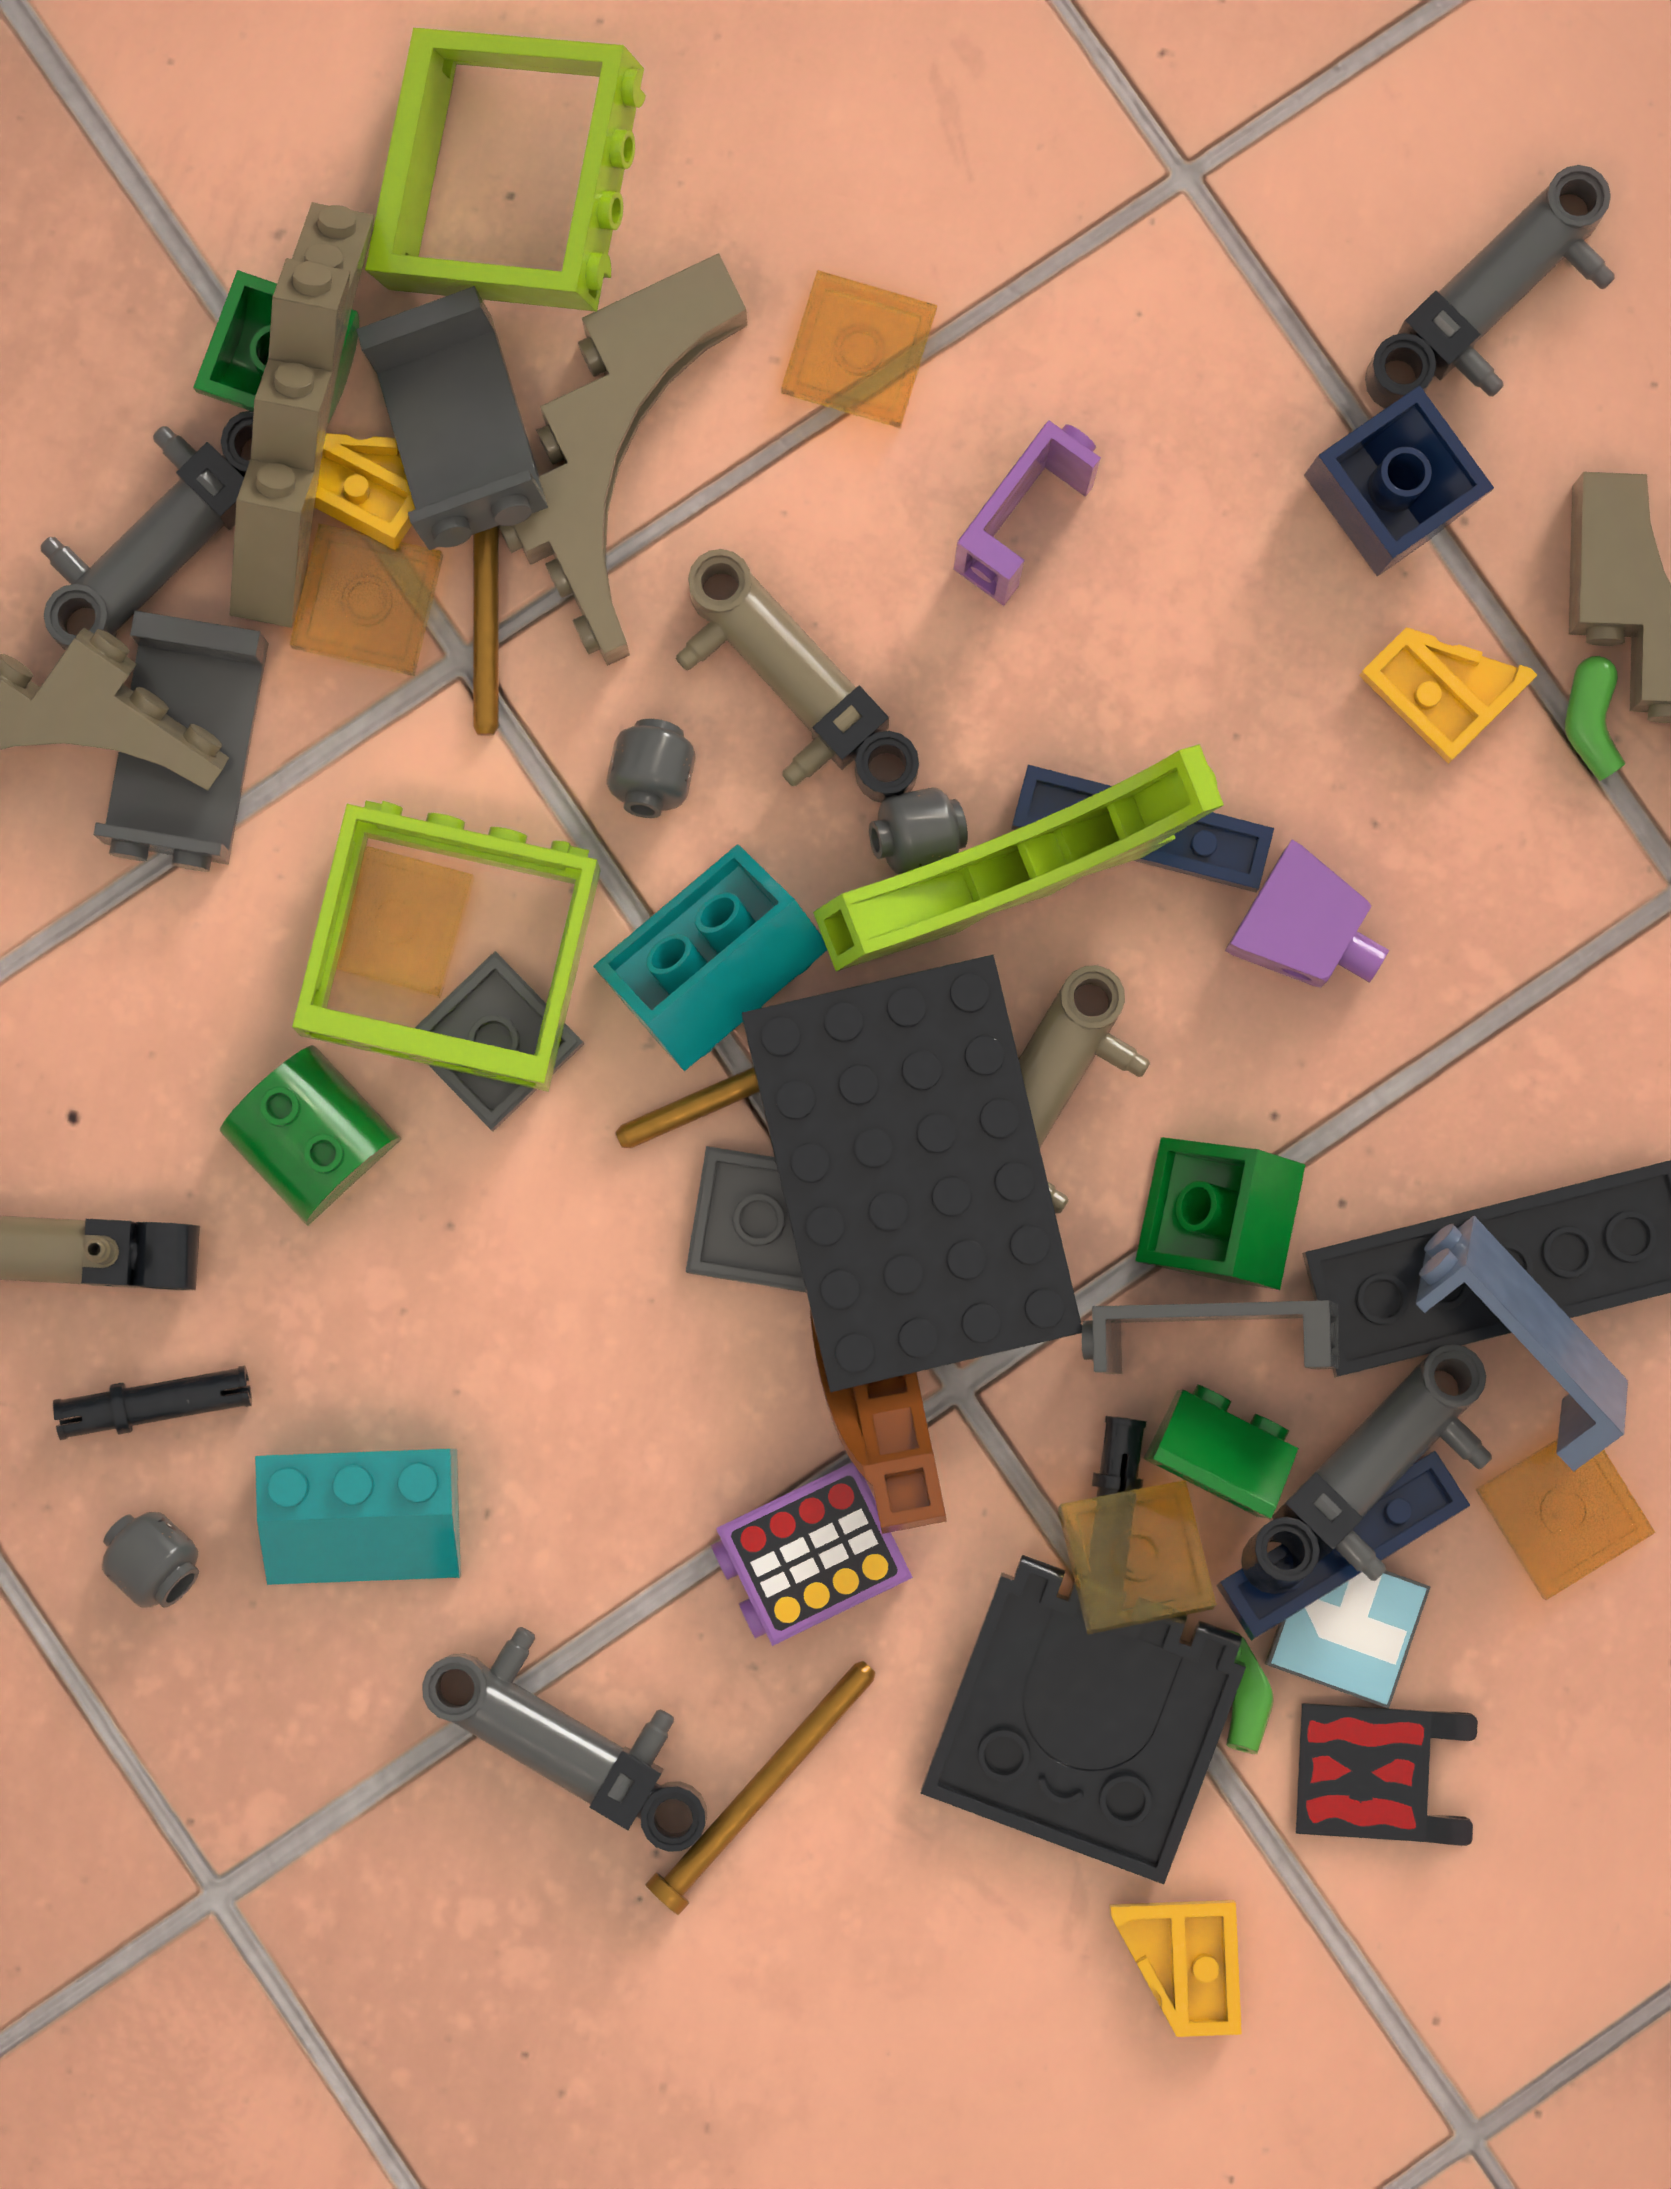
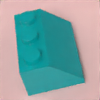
(712, 956)
(358, 1516)

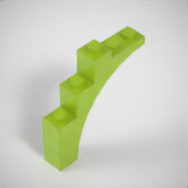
(1021, 865)

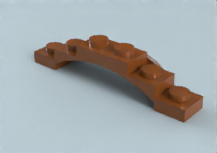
(889, 1445)

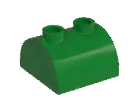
(241, 346)
(308, 1133)

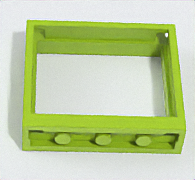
(415, 151)
(446, 837)

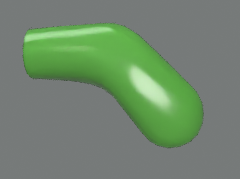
(1587, 713)
(1251, 1704)

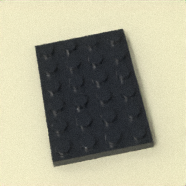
(911, 1173)

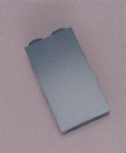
(1597, 1396)

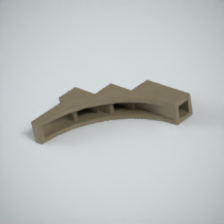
(641, 350)
(293, 413)
(1621, 583)
(92, 707)

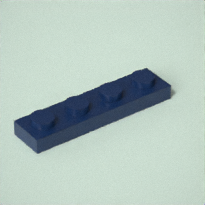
(1210, 848)
(1409, 1510)

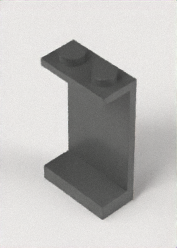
(454, 418)
(206, 679)
(1320, 1323)

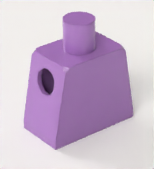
(1307, 923)

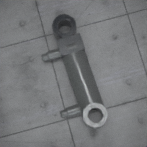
(1454, 319)
(159, 540)
(1365, 1469)
(608, 1777)

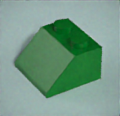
(1220, 1212)
(1222, 1452)

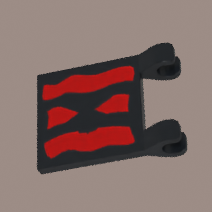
(1370, 1773)

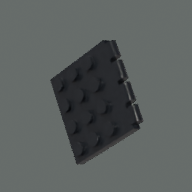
(1083, 1732)

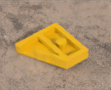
(365, 487)
(1443, 688)
(1187, 1961)

